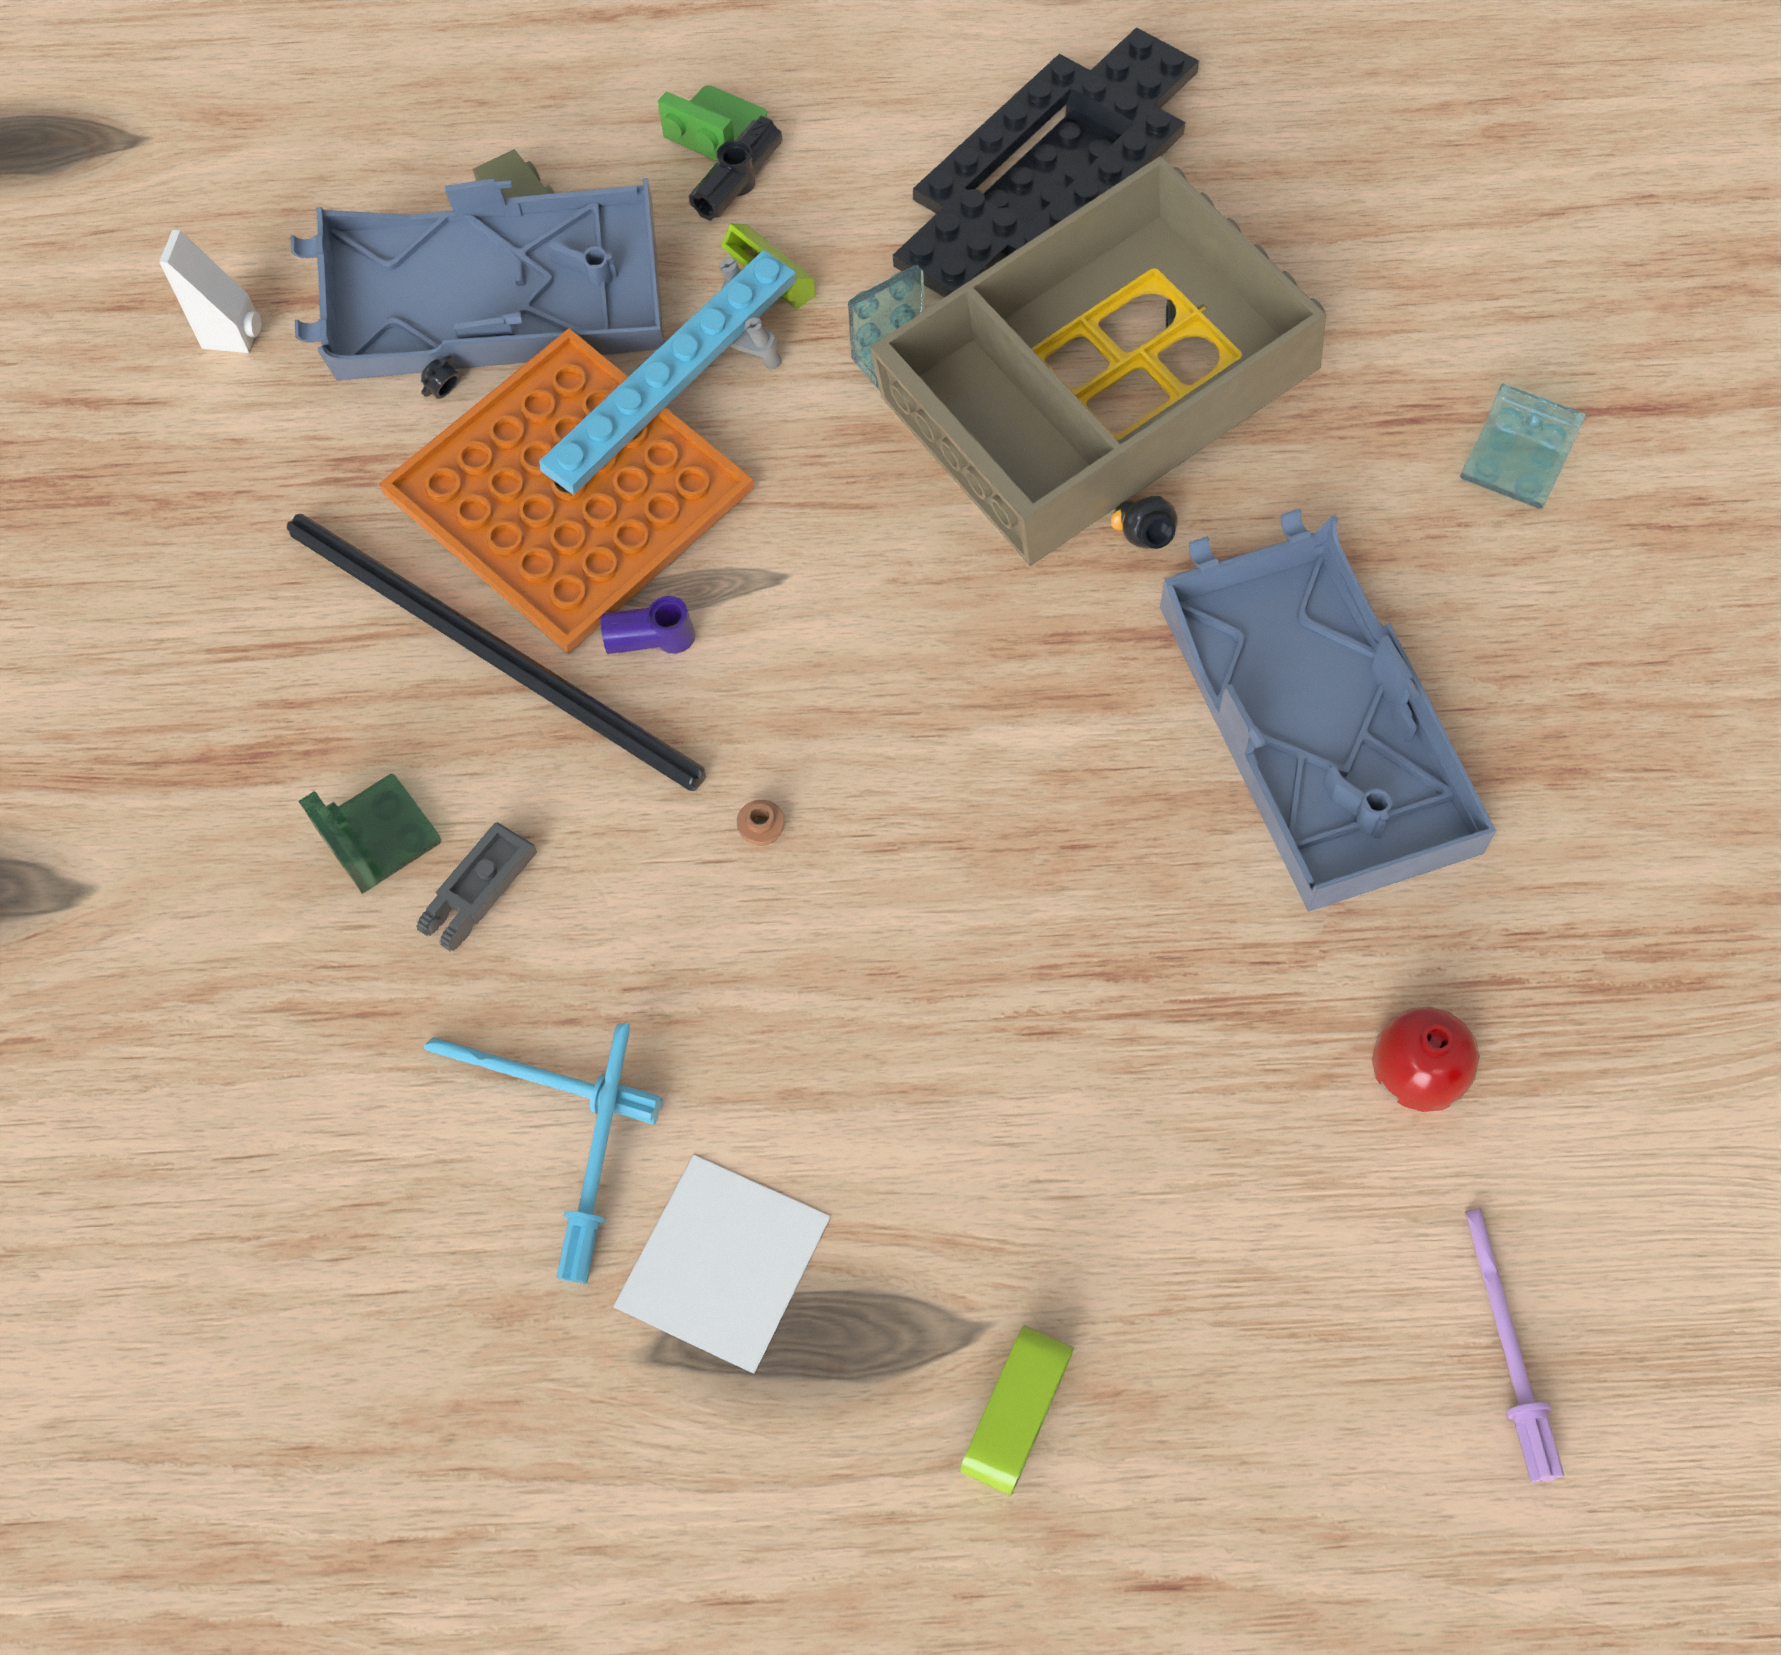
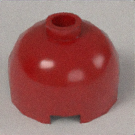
(1426, 1058)

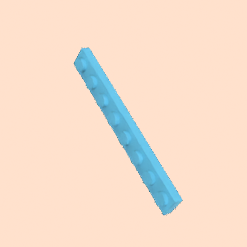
(666, 373)

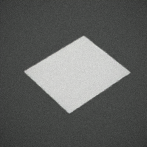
(722, 1263)

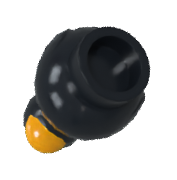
(1146, 522)

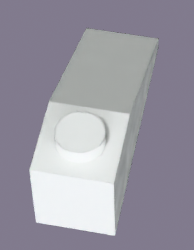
(210, 298)

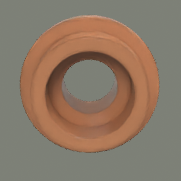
(763, 833)

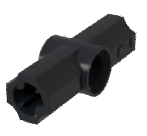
(735, 168)

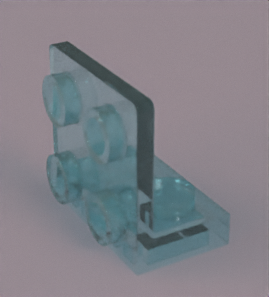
(881, 311)
(1522, 446)

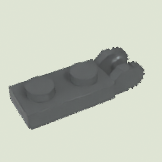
(476, 884)

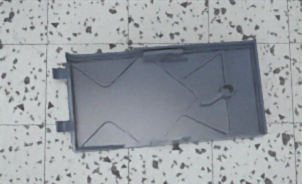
(1323, 716)

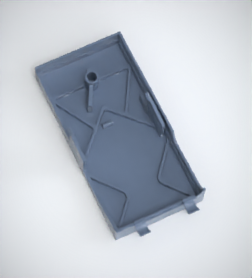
(484, 279)

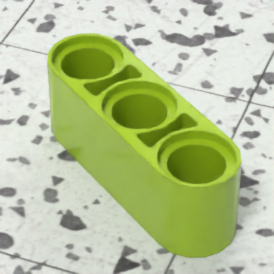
(1016, 1410)

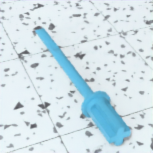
(629, 1101)
(583, 1225)

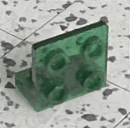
(373, 831)

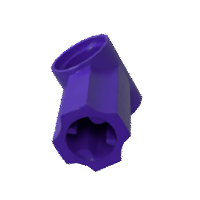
(647, 628)

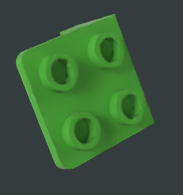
(706, 120)

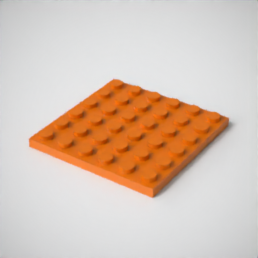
(531, 539)

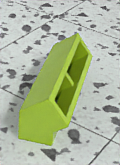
(743, 236)

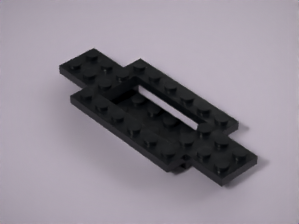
(1106, 135)

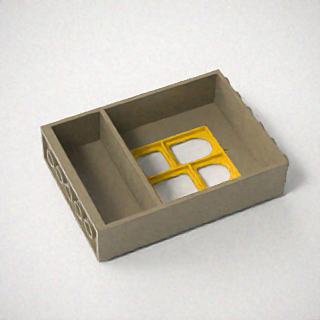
(1025, 443)

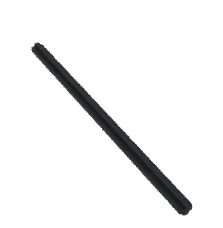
(498, 653)

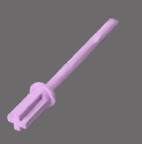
(1530, 1416)

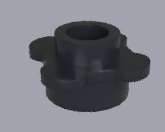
(439, 377)

